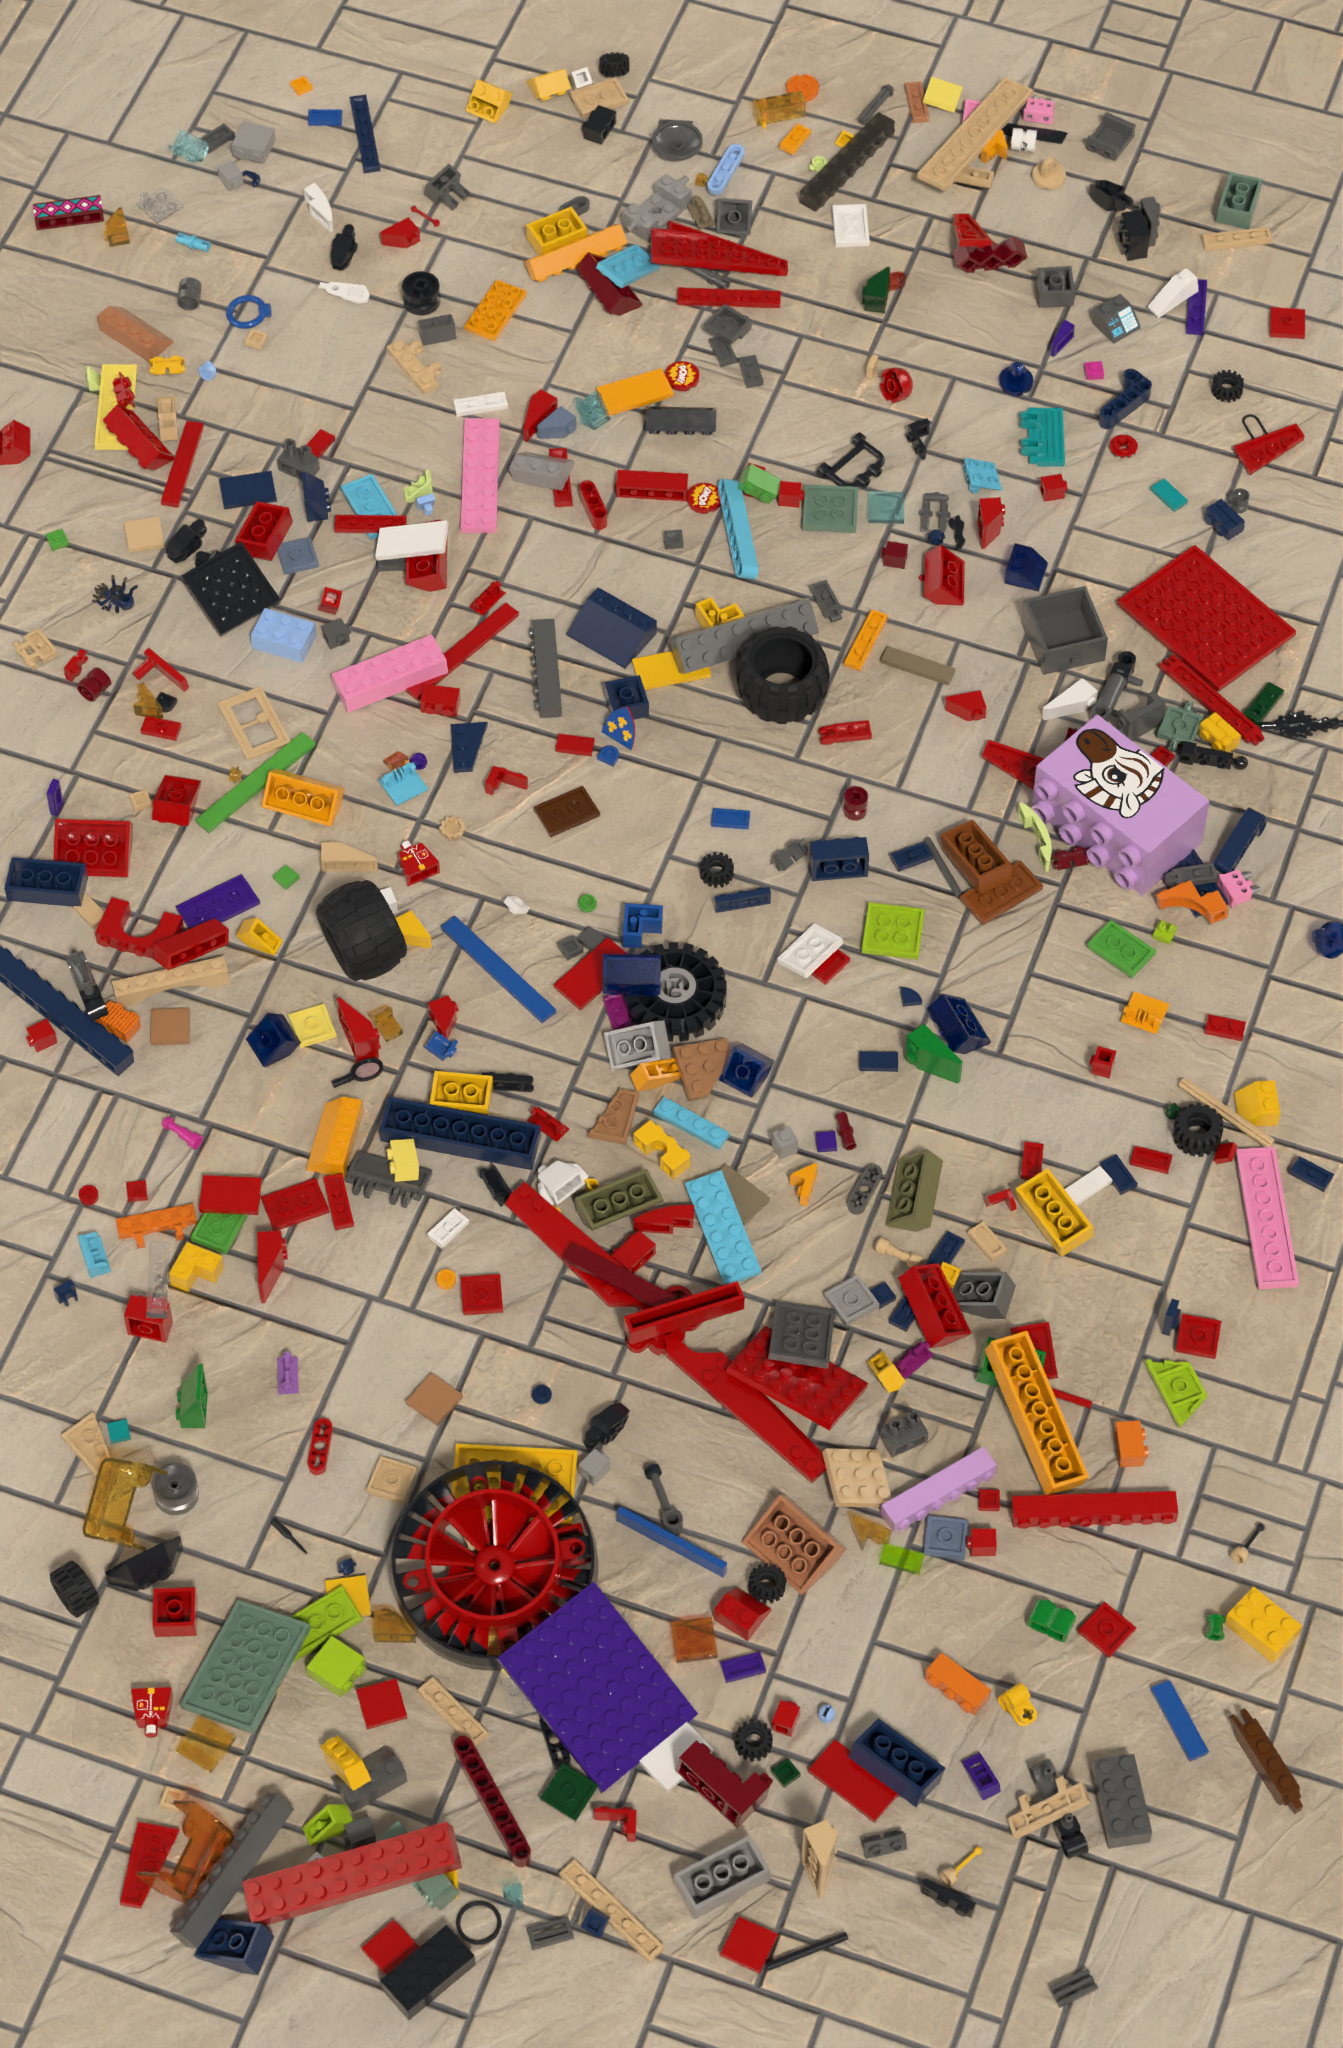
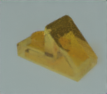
(147, 703)
(385, 1022)
(865, 1529)

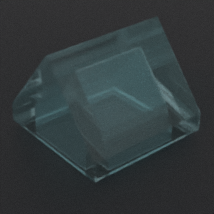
(514, 1895)

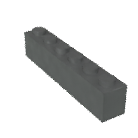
(546, 668)

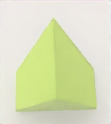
(419, 488)

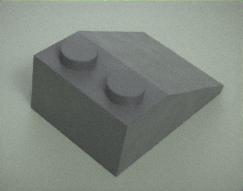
(984, 1293)

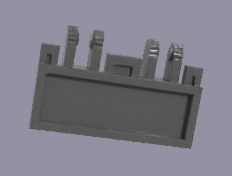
(375, 1174)

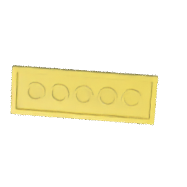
(107, 400)

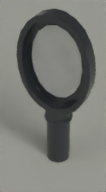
(361, 1071)

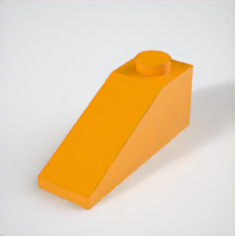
(655, 1074)

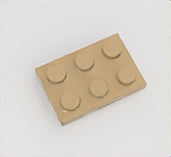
(604, 93)

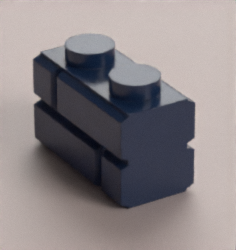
(1224, 519)

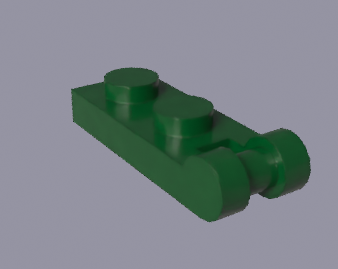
(1264, 703)

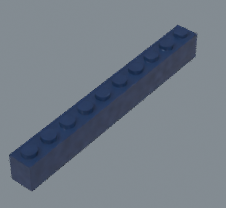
(64, 1014)

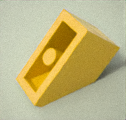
(413, 930)
(259, 936)
(886, 1372)

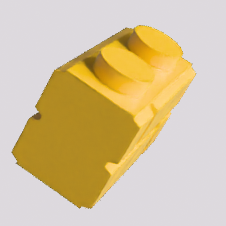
(1219, 733)

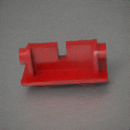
(122, 386)
(488, 598)
(549, 1125)

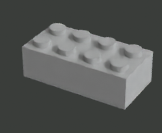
(721, 1877)

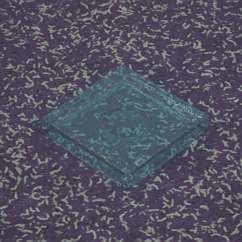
(886, 507)

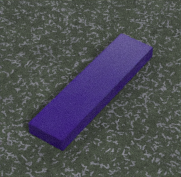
(1196, 310)

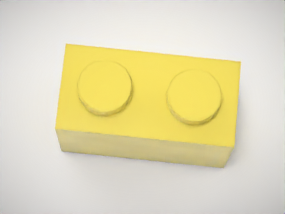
(403, 1160)

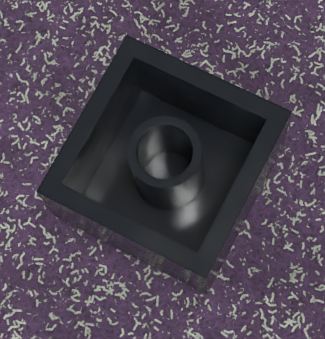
(1133, 235)

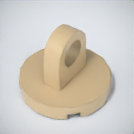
(1049, 174)

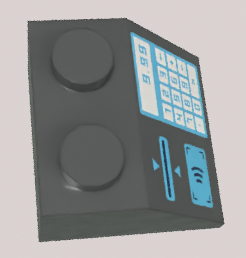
(1115, 318)

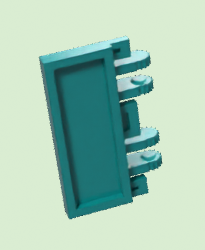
(1045, 436)

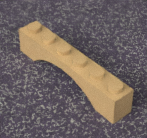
(203, 973)

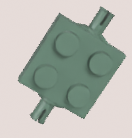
(1180, 725)

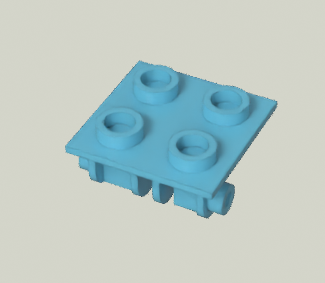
(980, 475)
(403, 783)

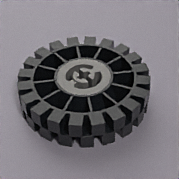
(679, 1008)

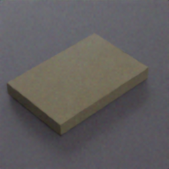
(746, 1196)

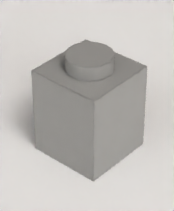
(230, 175)
(784, 1142)
(594, 1466)

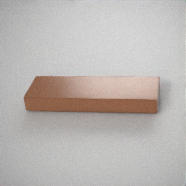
(915, 98)

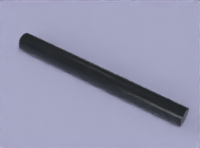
(806, 1951)

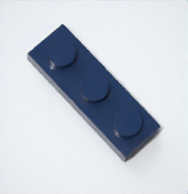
(742, 899)

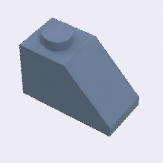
(557, 425)

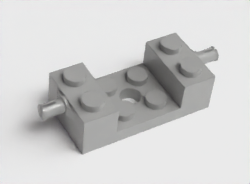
(669, 198)

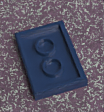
(247, 489)

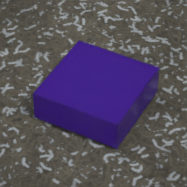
(826, 1141)

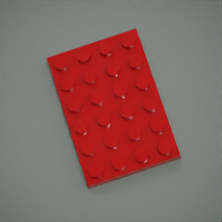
(809, 1390)

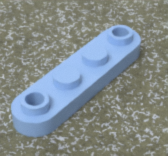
(725, 169)

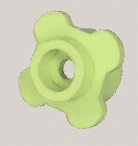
(818, 163)

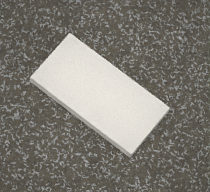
(412, 540)

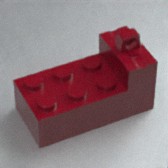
(720, 1786)

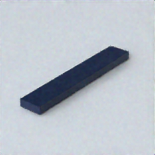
(365, 133)
(945, 1252)

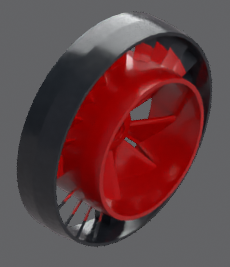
(468, 1517)

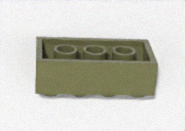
(914, 1191)
(618, 1200)

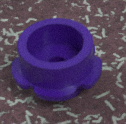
(419, 760)

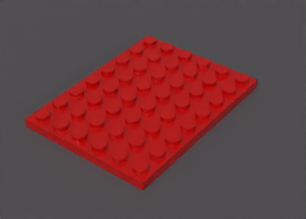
(1206, 618)

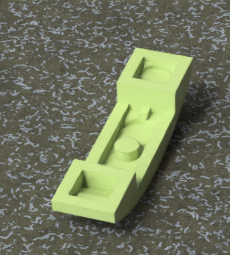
(1031, 819)

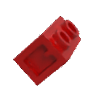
(501, 774)
(624, 1814)

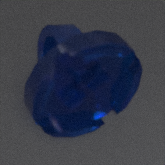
(1016, 379)
(1329, 939)

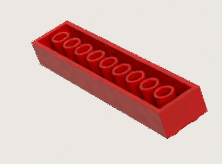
(352, 1874)

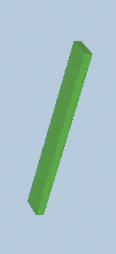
(254, 783)

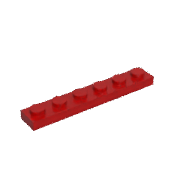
(730, 297)

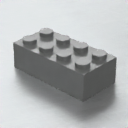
(1121, 1801)

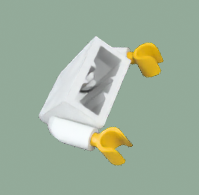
(561, 1181)

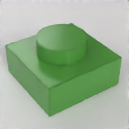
(57, 539)

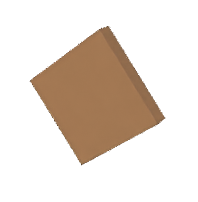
(170, 1026)
(434, 1399)

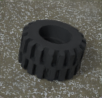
(1193, 1142)
(74, 1588)

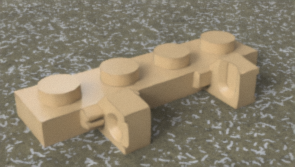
(406, 358)
(1038, 1815)

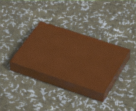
(566, 811)

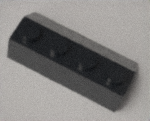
(680, 419)

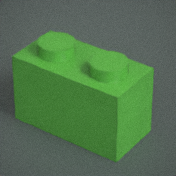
(759, 483)

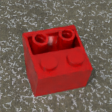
(14, 443)

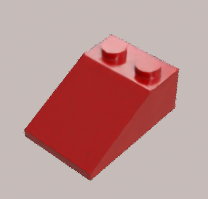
(176, 800)
(358, 1031)
(271, 1258)

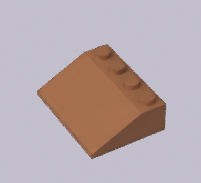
(794, 1543)

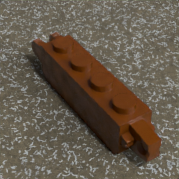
(1267, 1761)

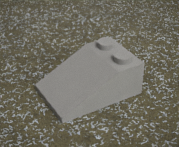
(637, 1045)

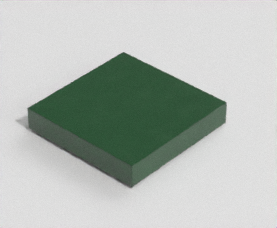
(569, 1792)

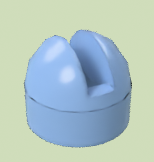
(830, 1715)

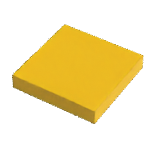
(356, 1589)

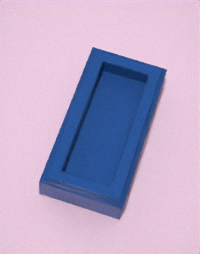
(325, 117)
(730, 818)

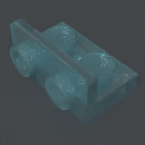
(189, 146)
(593, 410)

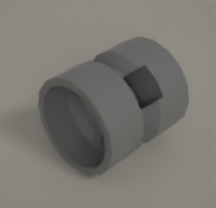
(189, 293)

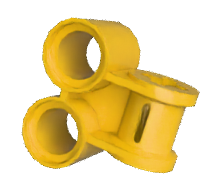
(1017, 1703)

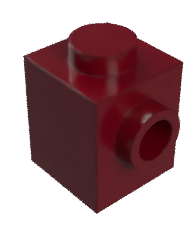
(895, 554)

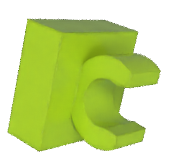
(1165, 932)

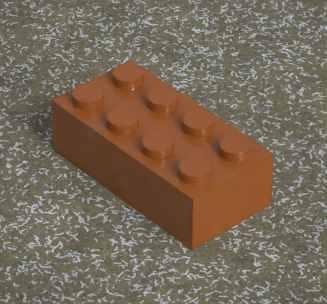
(976, 856)

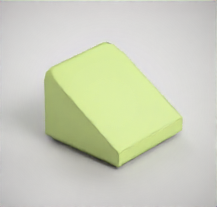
(93, 379)

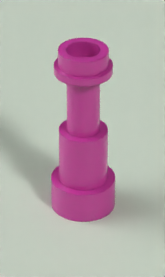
(193, 1139)

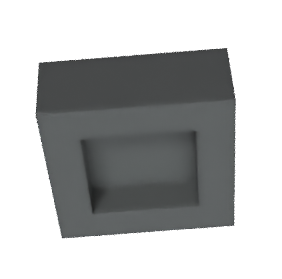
(673, 539)
(570, 947)

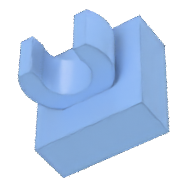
(425, 503)

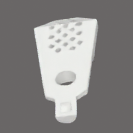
(350, 292)

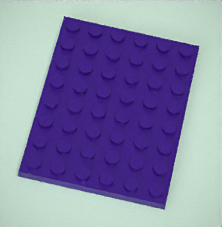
(597, 1686)

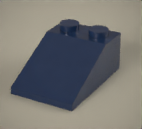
(236, 1946)

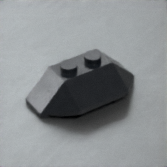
(147, 1567)

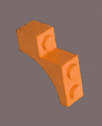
(1185, 895)

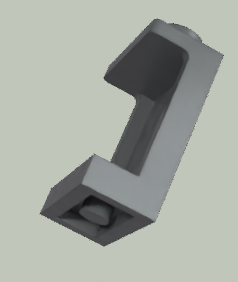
(1111, 137)
(1142, 720)

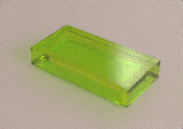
(902, 1559)

